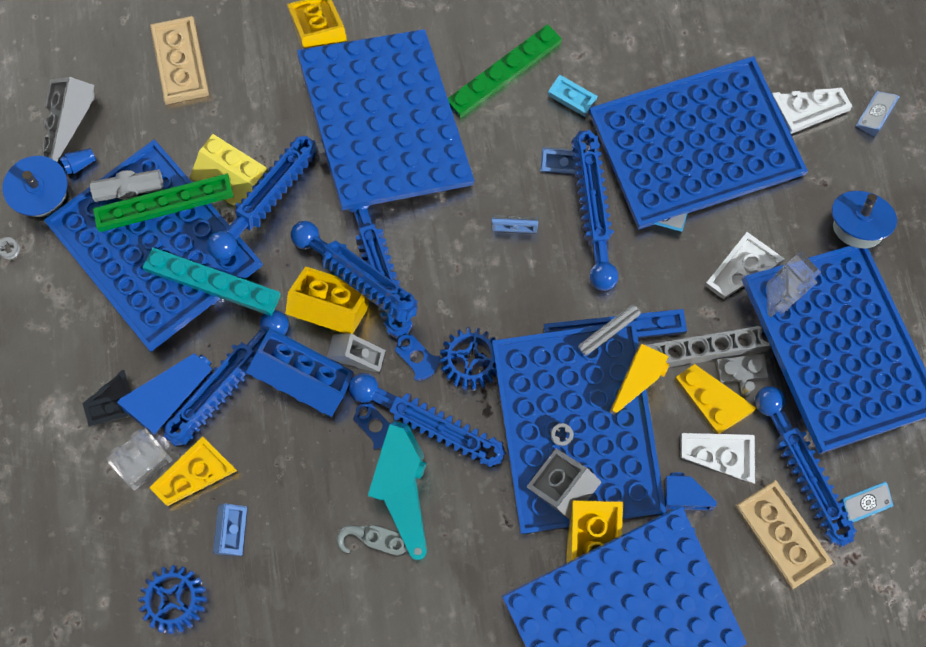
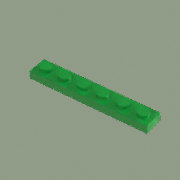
(504, 70)
(163, 202)

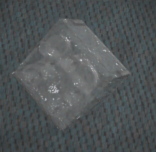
(790, 283)
(139, 458)

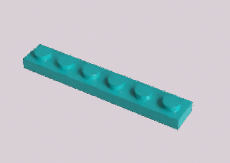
(212, 281)

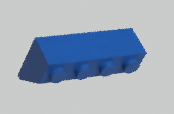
(300, 372)

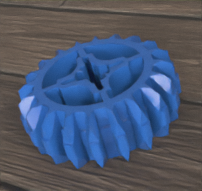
(463, 355)
(156, 587)

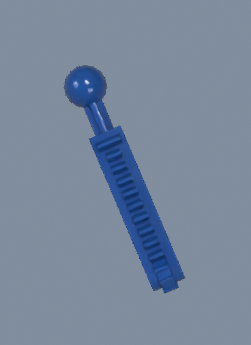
(263, 196)
(371, 244)
(356, 272)
(603, 274)
(220, 383)
(365, 388)
(771, 402)

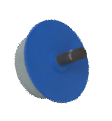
(35, 186)
(862, 219)

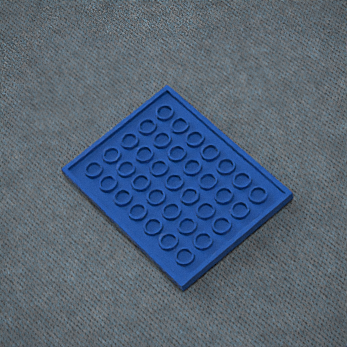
(384, 119)
(697, 142)
(115, 257)
(844, 351)
(552, 383)
(630, 593)

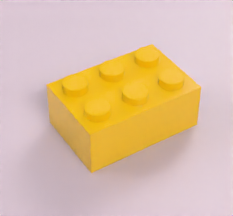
(326, 301)

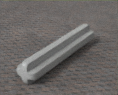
(609, 330)

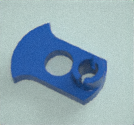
(422, 369)
(364, 421)

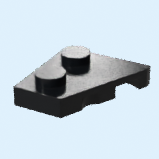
(103, 404)

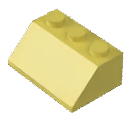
(221, 158)

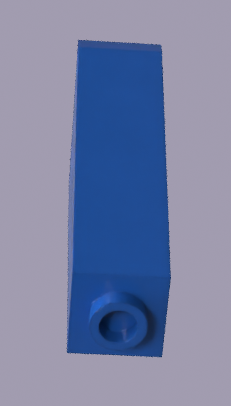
(163, 395)

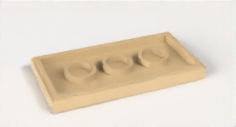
(179, 60)
(783, 535)

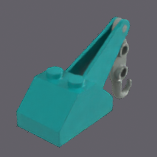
(396, 483)

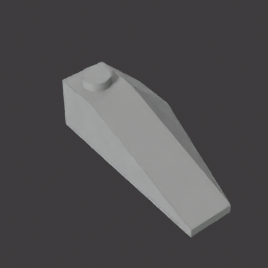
(67, 104)

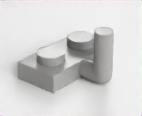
(742, 370)

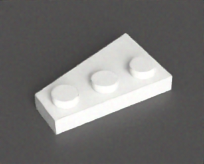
(810, 108)
(745, 259)
(721, 452)

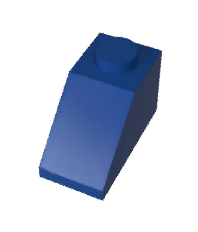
(687, 493)

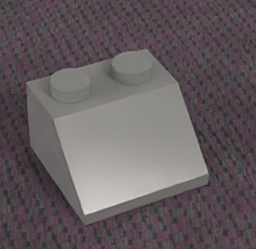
(562, 481)

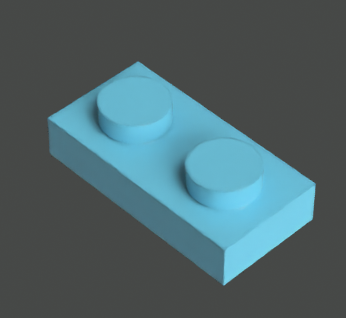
(572, 95)

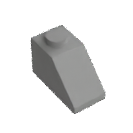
(356, 352)

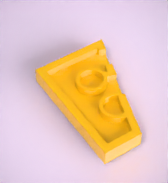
(713, 399)
(192, 472)

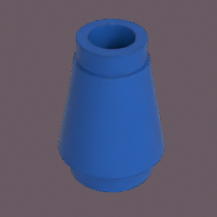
(76, 160)

